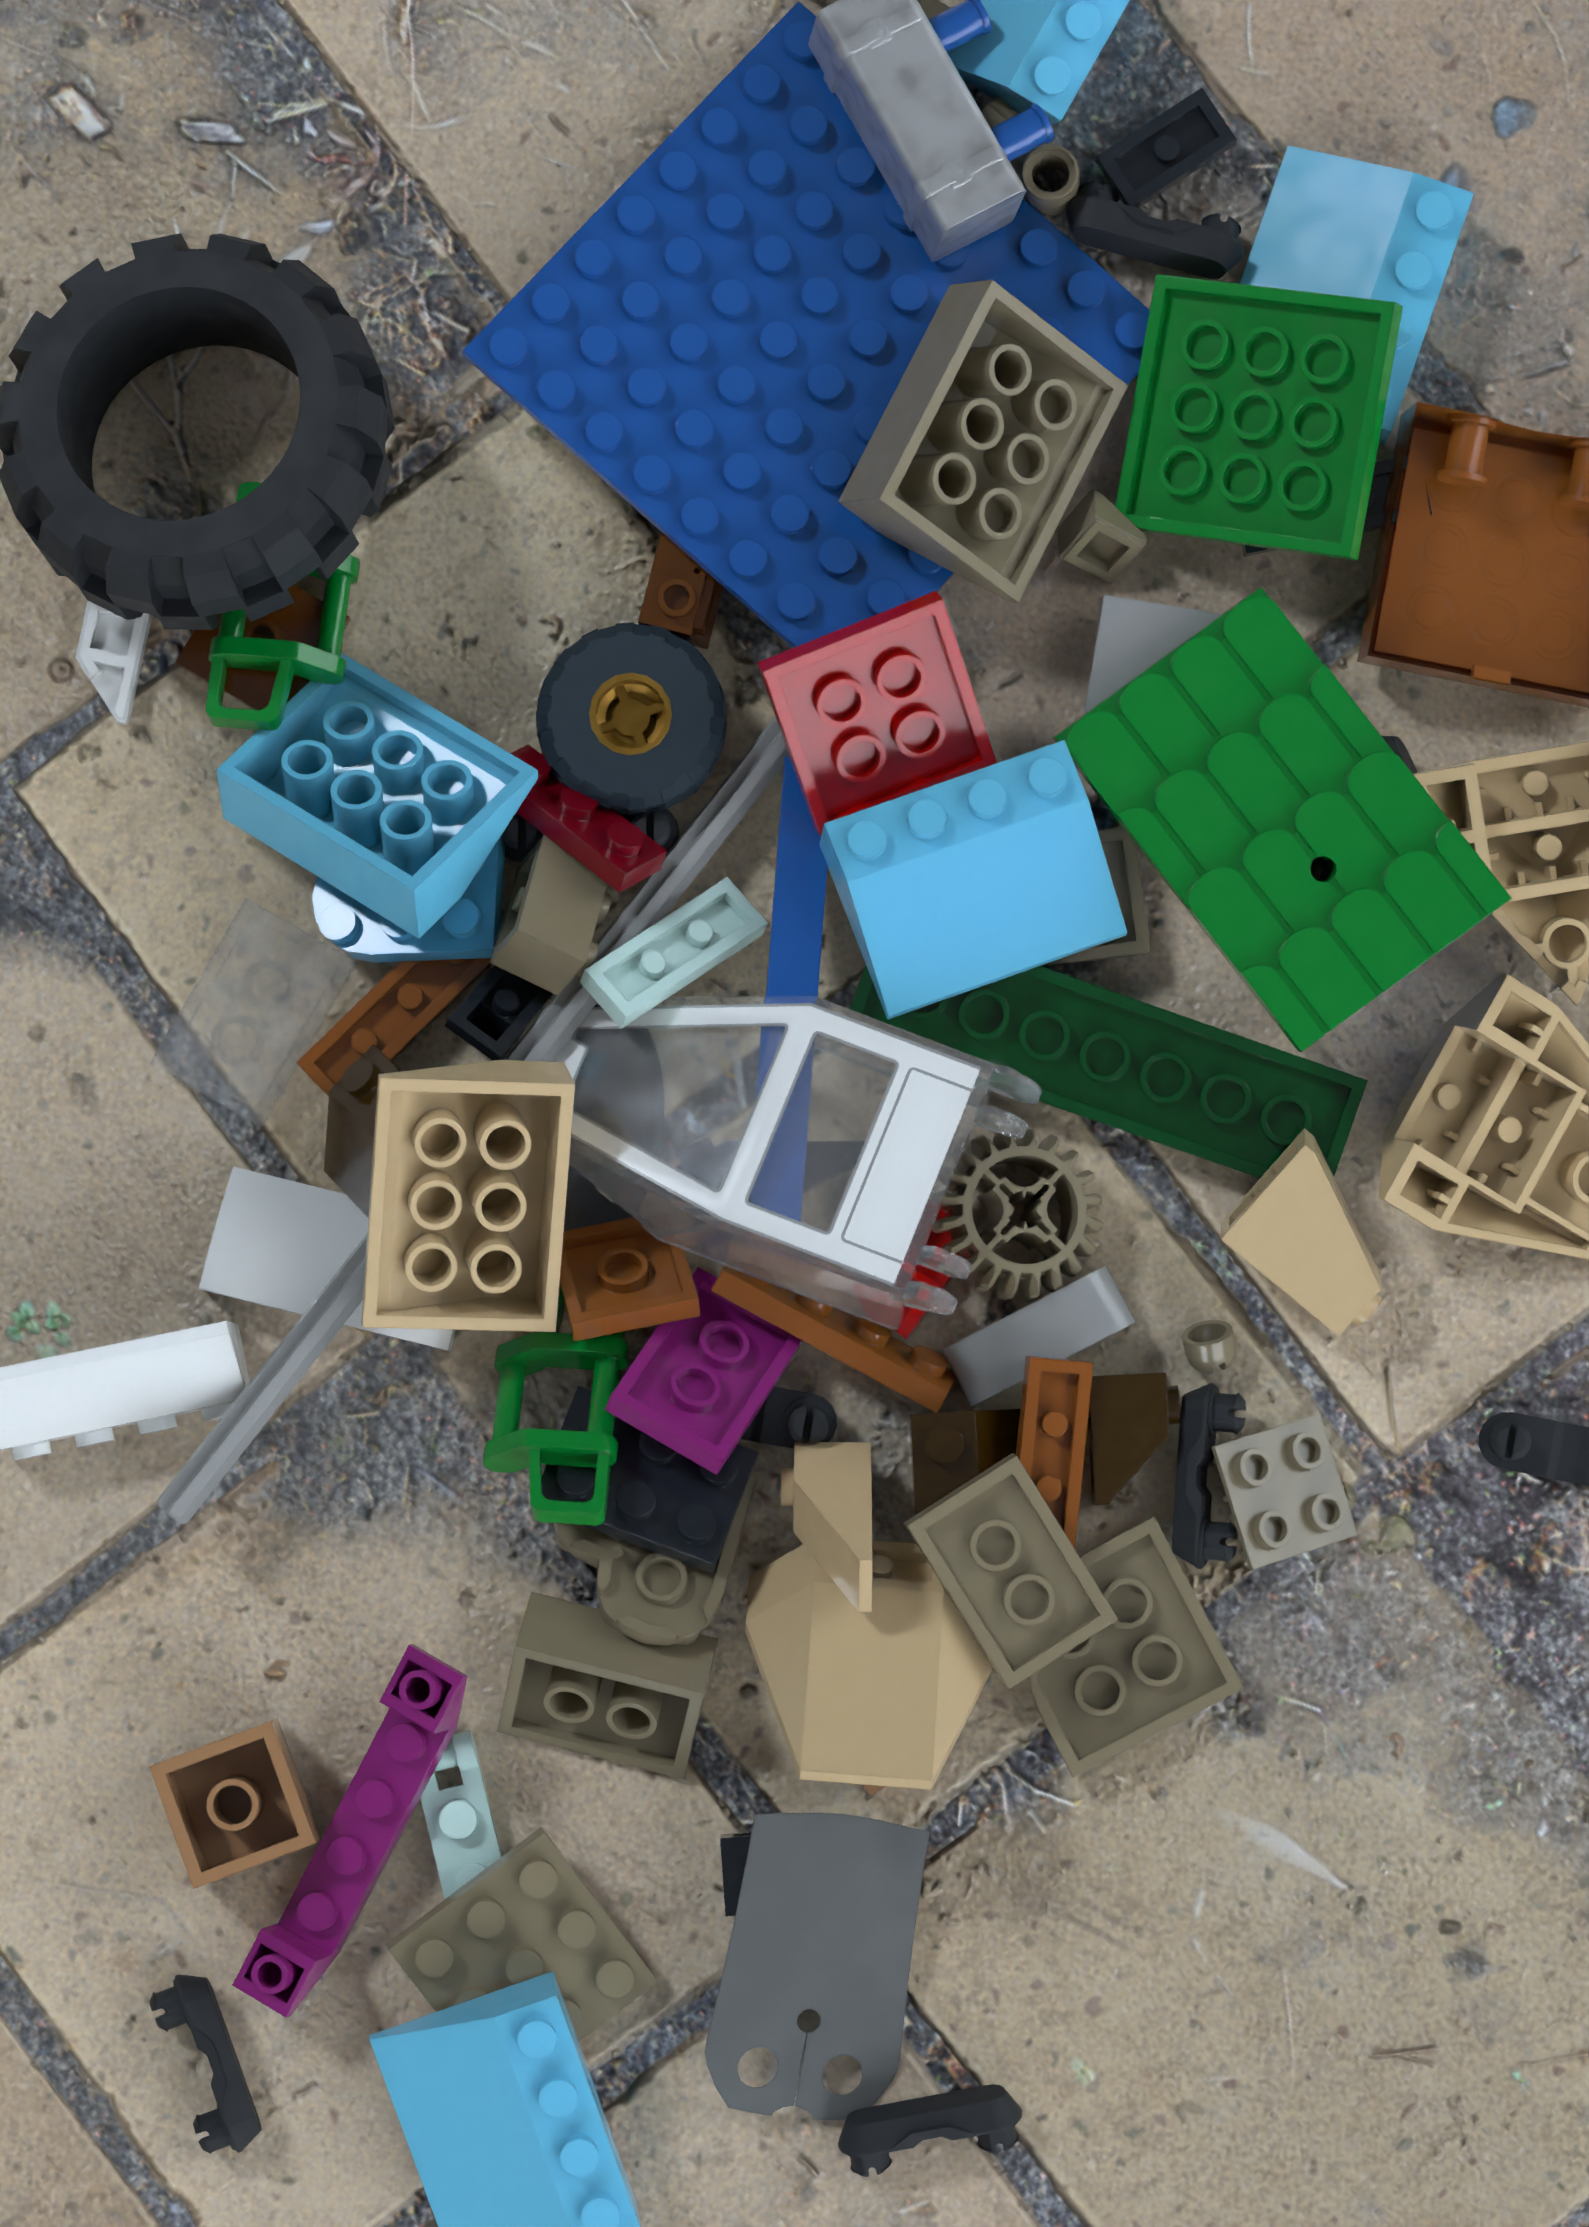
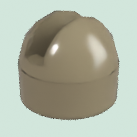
(1209, 1345)

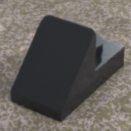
(498, 1012)

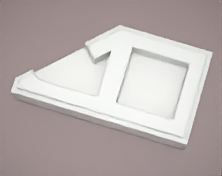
(112, 656)

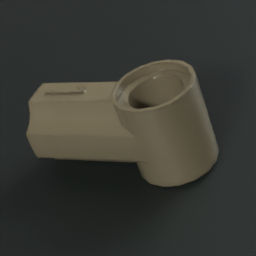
(1035, 161)

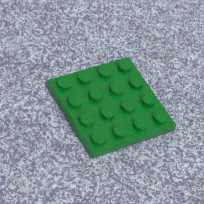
(1258, 415)

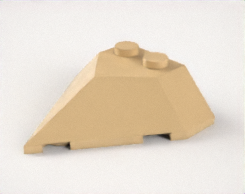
(1532, 831)

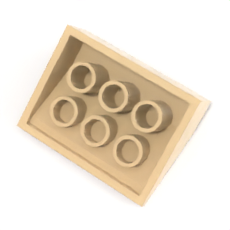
(468, 1197)

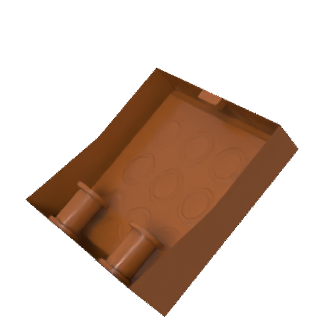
(1500, 568)

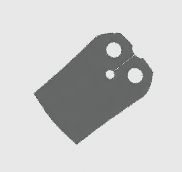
(826, 1930)

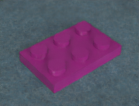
(704, 1377)

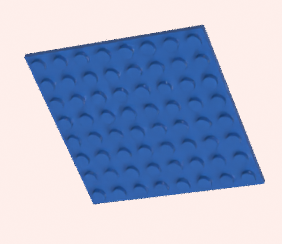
(745, 327)

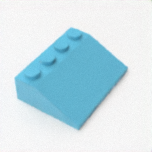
(1361, 235)
(376, 795)
(974, 879)
(505, 2114)

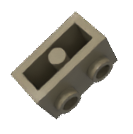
(551, 918)

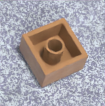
(235, 1803)

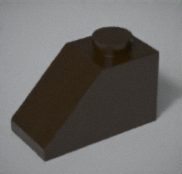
(1127, 1427)

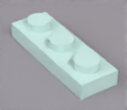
(673, 952)

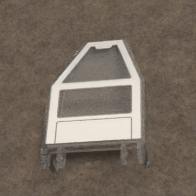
(786, 1140)

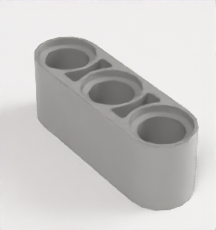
(1047, 1328)

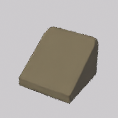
(1099, 538)

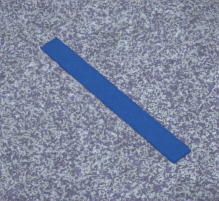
(796, 897)

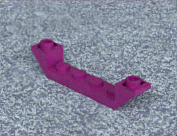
(420, 1722)

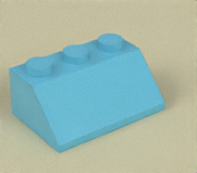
(1037, 51)

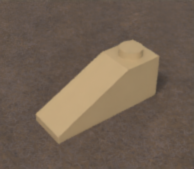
(834, 1512)

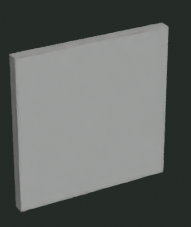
(1135, 637)

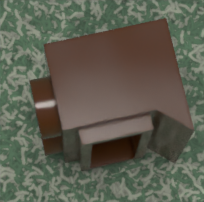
(680, 595)

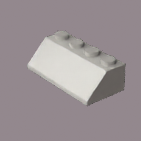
(121, 1386)

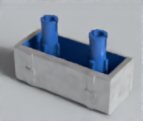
(921, 118)

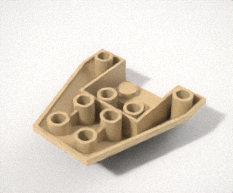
(865, 1690)

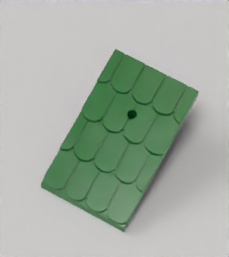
(1242, 771)

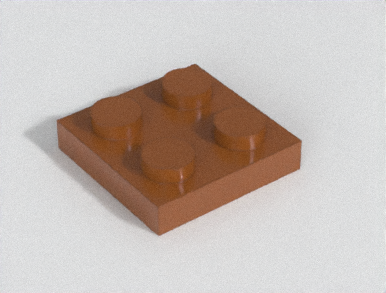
(623, 1280)

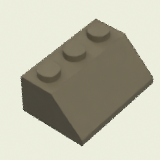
(603, 1692)

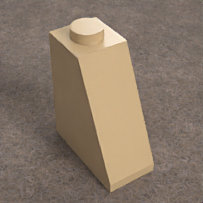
(1306, 1238)

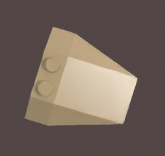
(1497, 1126)

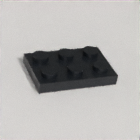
(656, 1493)

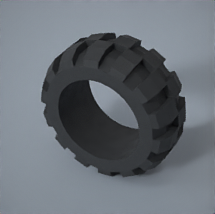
(125, 323)

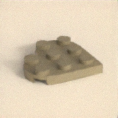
(651, 1593)

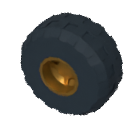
(632, 718)

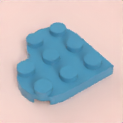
(461, 933)

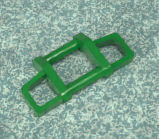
(282, 656)
(530, 1447)

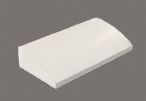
(285, 1243)

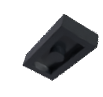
(1166, 149)

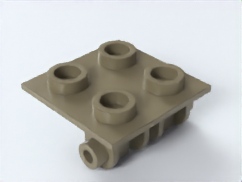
(1284, 1491)

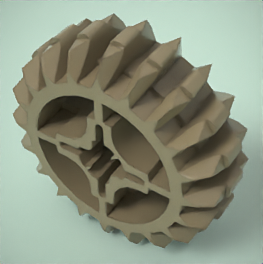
(1036, 1228)

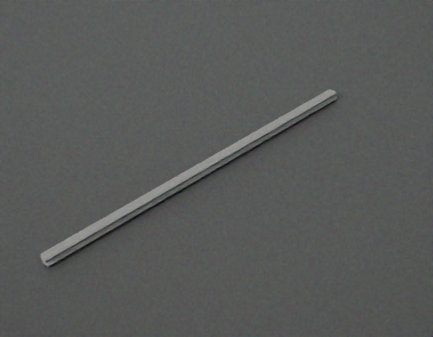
(539, 1043)

